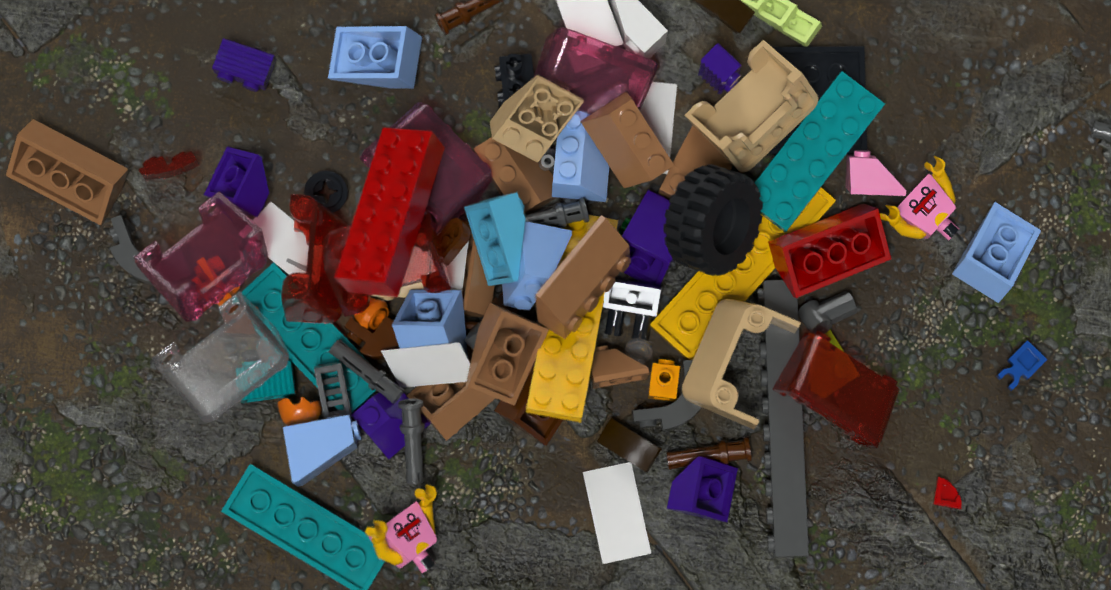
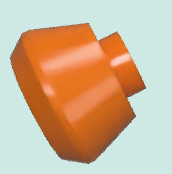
(373, 315)

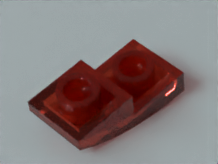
(158, 168)

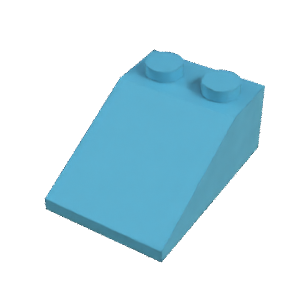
(498, 236)

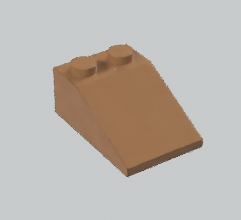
(694, 153)
(504, 353)

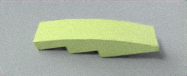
(786, 18)

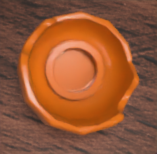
(299, 413)

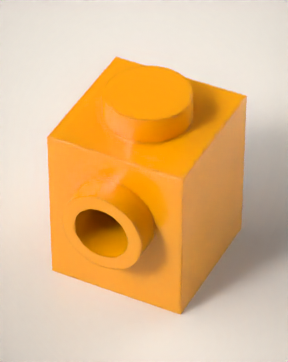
(664, 381)

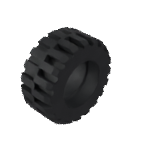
(713, 220)

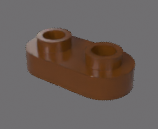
(453, 238)

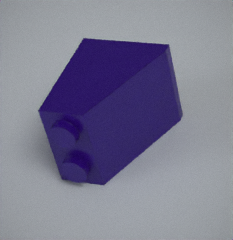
(646, 240)

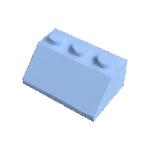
(578, 164)

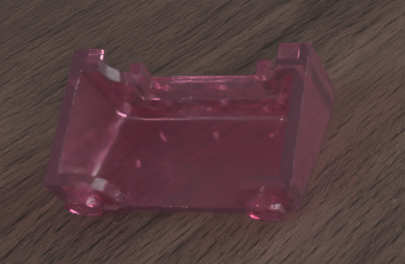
(594, 69)

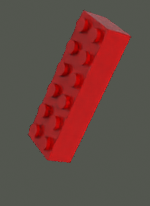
(390, 212)

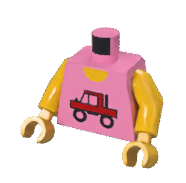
(926, 207)
(408, 533)

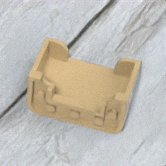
(756, 110)

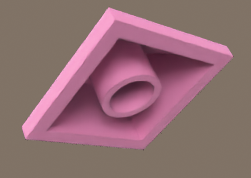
(869, 176)

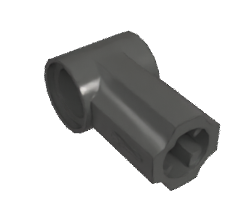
(822, 315)

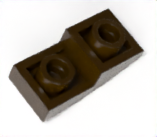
(730, 12)
(629, 445)

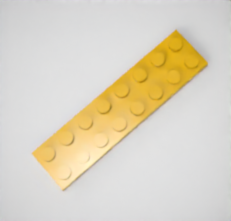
(690, 311)
(565, 364)

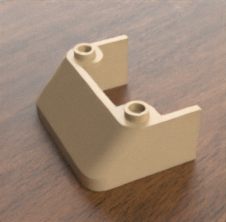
(704, 379)

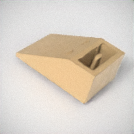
(534, 117)

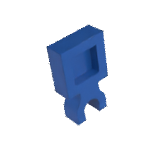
(1024, 362)

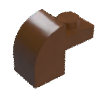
(381, 339)

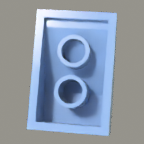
(376, 56)
(997, 252)

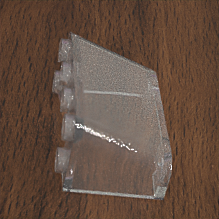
(226, 362)

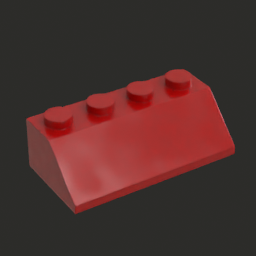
(830, 249)

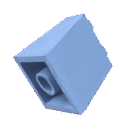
(539, 259)
(431, 319)
(319, 445)

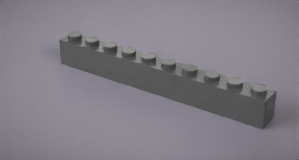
(782, 432)

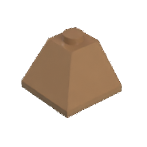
(615, 368)

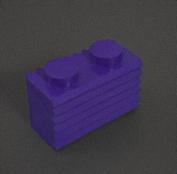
(243, 65)
(720, 69)

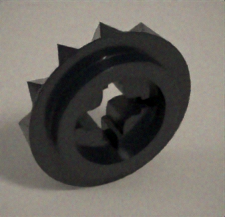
(334, 182)

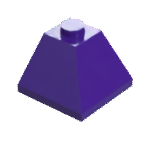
(241, 180)
(382, 423)
(703, 490)

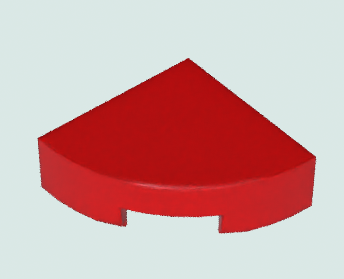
(946, 494)

